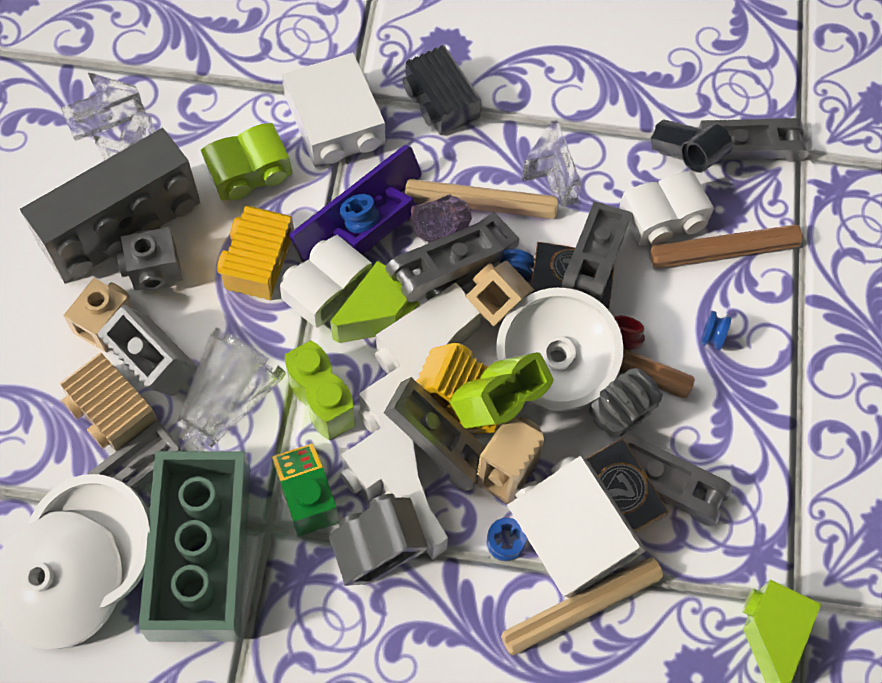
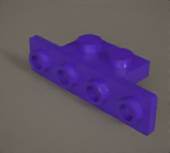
(384, 186)

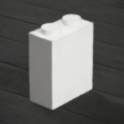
(334, 109)
(575, 526)

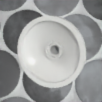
(569, 324)
(117, 510)
(79, 572)

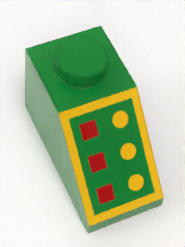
(306, 489)

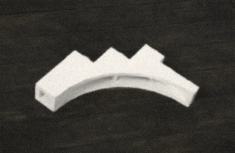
(387, 457)

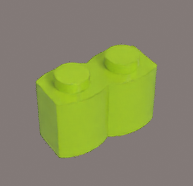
(247, 161)
(502, 390)
(323, 392)

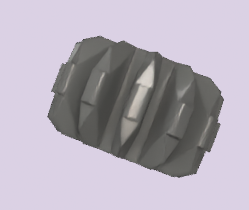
(625, 402)

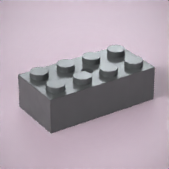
(123, 194)

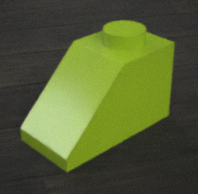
(371, 307)
(778, 629)

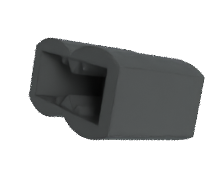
(377, 540)

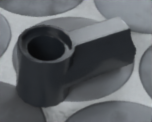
(693, 145)

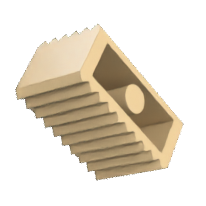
(107, 403)
(510, 458)

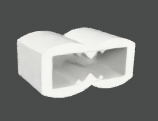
(667, 208)
(324, 281)

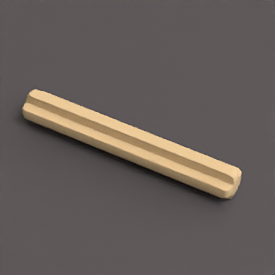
(487, 198)
(581, 606)

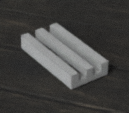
(130, 449)

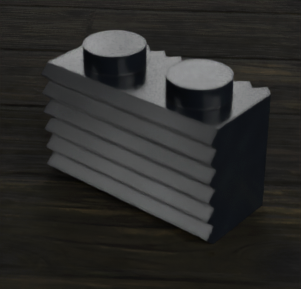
(442, 90)

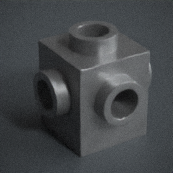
(150, 259)

